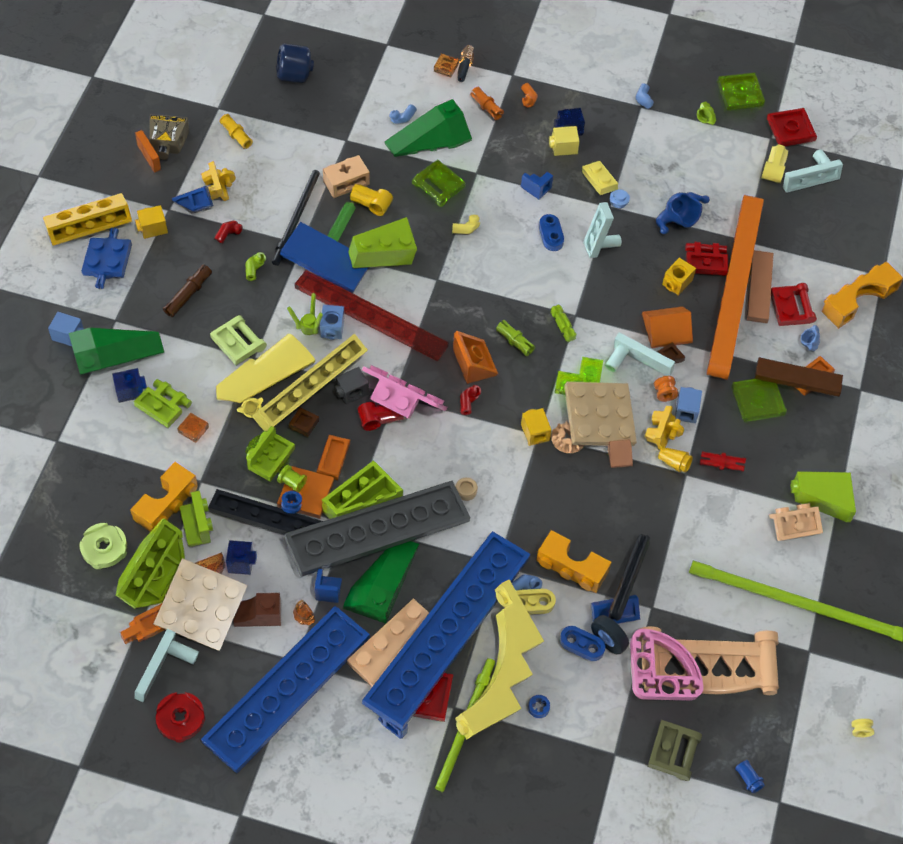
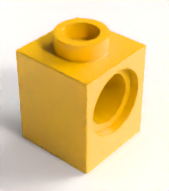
(678, 276)

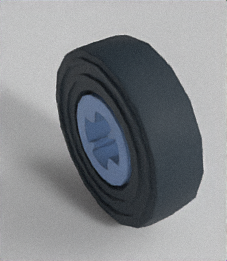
(611, 633)

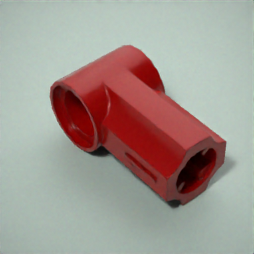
(374, 415)

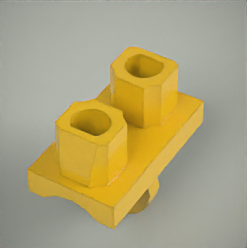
(220, 179)
(667, 429)

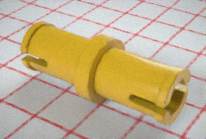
(236, 131)

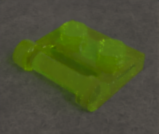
(442, 178)

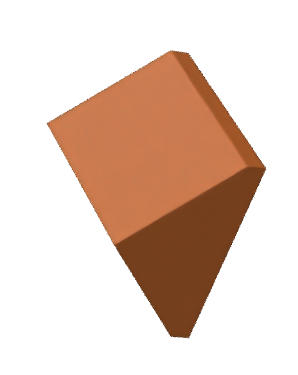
(668, 326)
(473, 357)

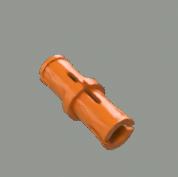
(487, 103)

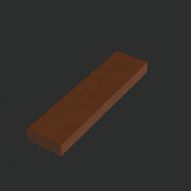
(799, 376)

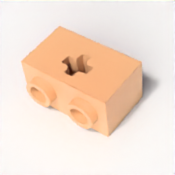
(344, 175)

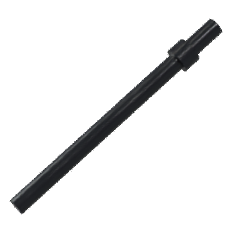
(296, 216)

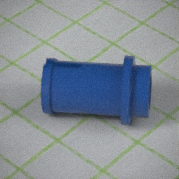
(750, 777)

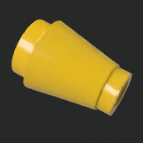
(676, 459)

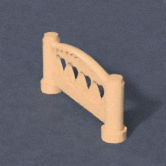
(759, 655)

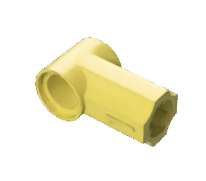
(775, 166)

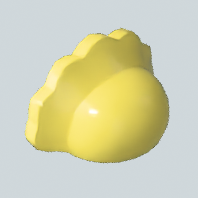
(250, 406)

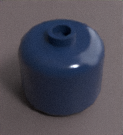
(294, 63)

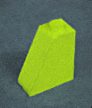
(826, 490)

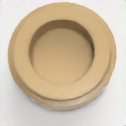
(466, 488)

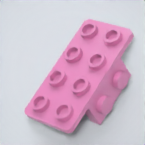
(396, 396)

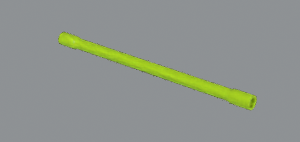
(709, 572)

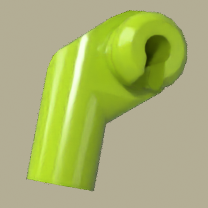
(253, 264)

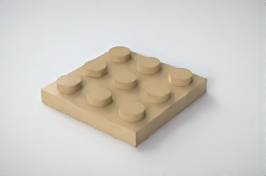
(599, 413)
(200, 604)

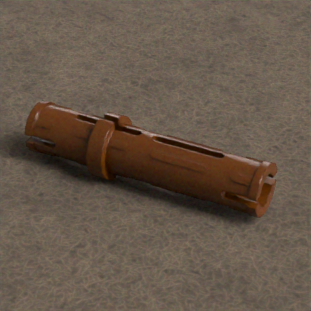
(193, 284)

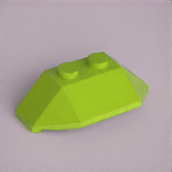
(152, 567)

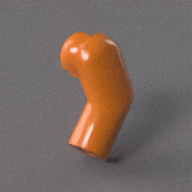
(530, 95)

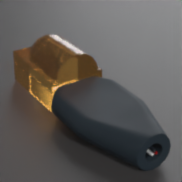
(466, 60)

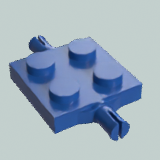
(106, 257)

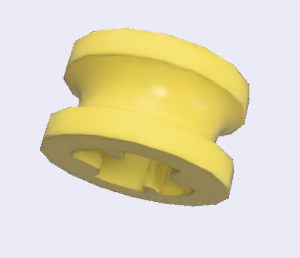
(862, 728)

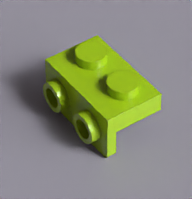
(269, 454)
(195, 521)

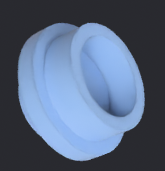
(619, 198)

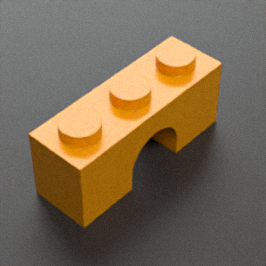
(179, 484)
(587, 573)

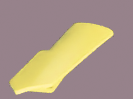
(270, 368)

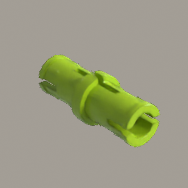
(515, 338)

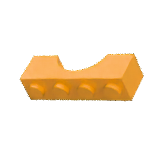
(880, 282)

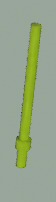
(481, 684)

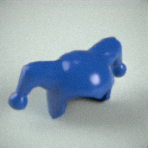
(681, 209)

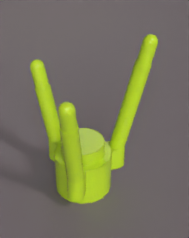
(308, 323)

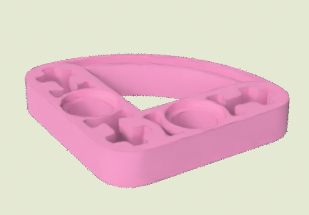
(649, 676)

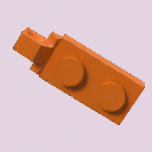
(142, 626)

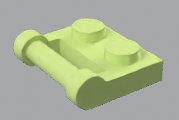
(232, 343)

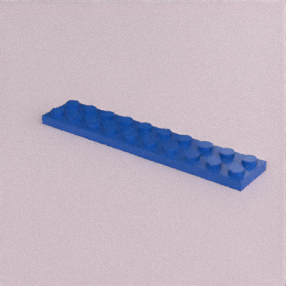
(445, 631)

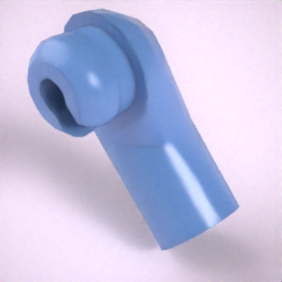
(643, 98)
(397, 117)
(527, 582)

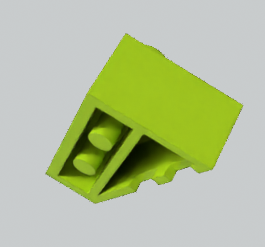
(384, 246)
(361, 491)

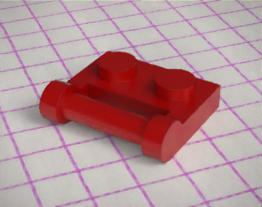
(786, 306)

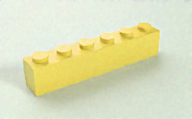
(310, 383)

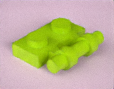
(159, 407)

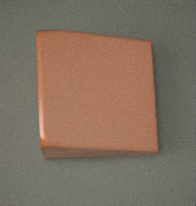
(620, 453)

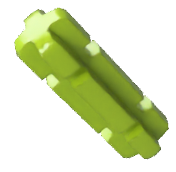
(563, 323)

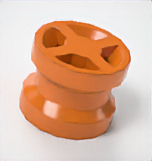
(666, 388)

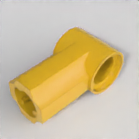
(377, 201)

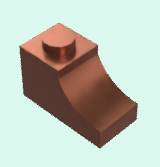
(259, 611)

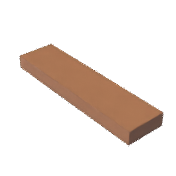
(760, 287)

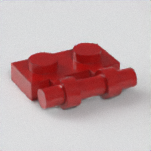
(707, 263)

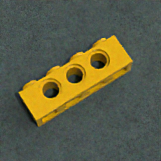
(87, 219)

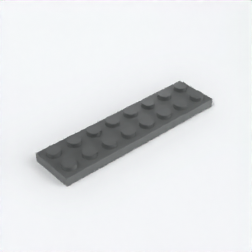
(376, 528)

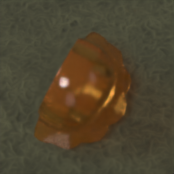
(303, 613)

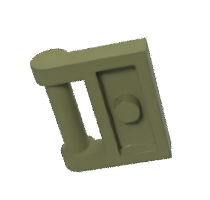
(667, 746)

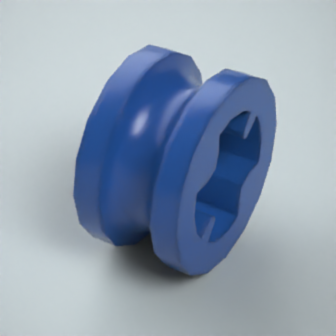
(291, 507)
(544, 700)

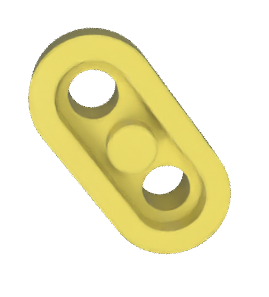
(532, 597)

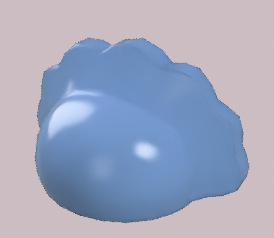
(811, 338)

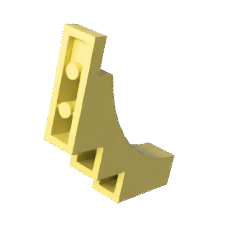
(516, 638)

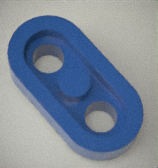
(551, 230)
(582, 644)

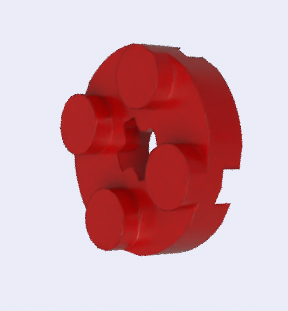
(180, 730)

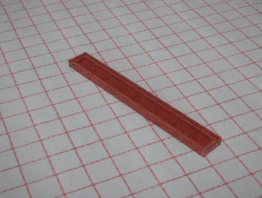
(372, 315)

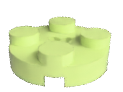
(103, 557)

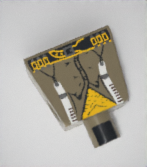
(168, 134)

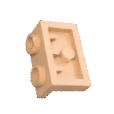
(797, 523)

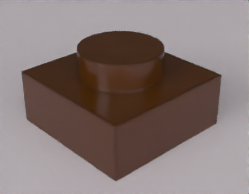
(303, 422)

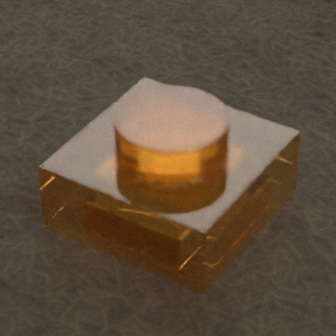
(446, 65)
(193, 427)

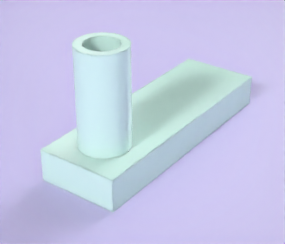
(822, 173)
(596, 235)
(627, 346)
(166, 646)

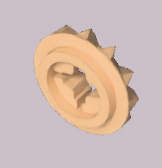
(562, 444)

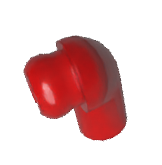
(228, 228)
(468, 397)

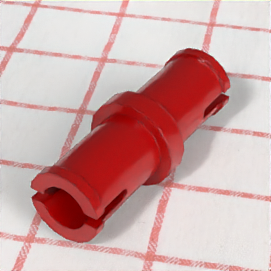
(722, 461)

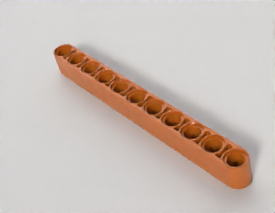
(735, 288)

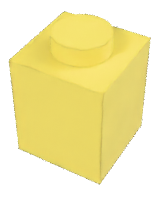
(564, 141)

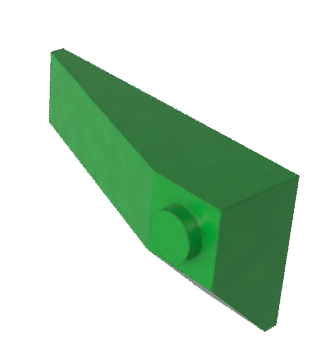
(435, 129)
(106, 348)
(380, 585)

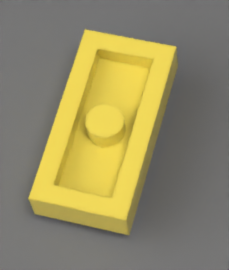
(600, 177)

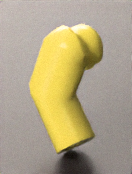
(468, 227)

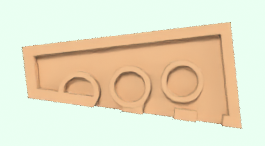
(383, 646)

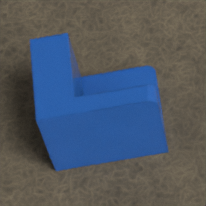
(535, 185)
(327, 588)

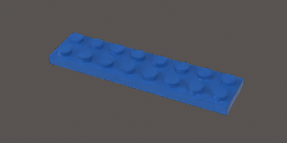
(285, 689)

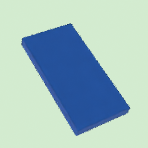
(322, 257)

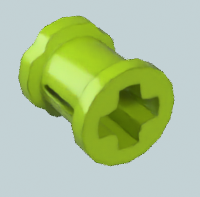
(292, 478)

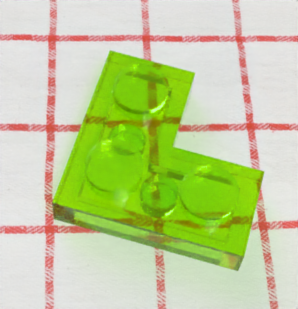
(589, 372)

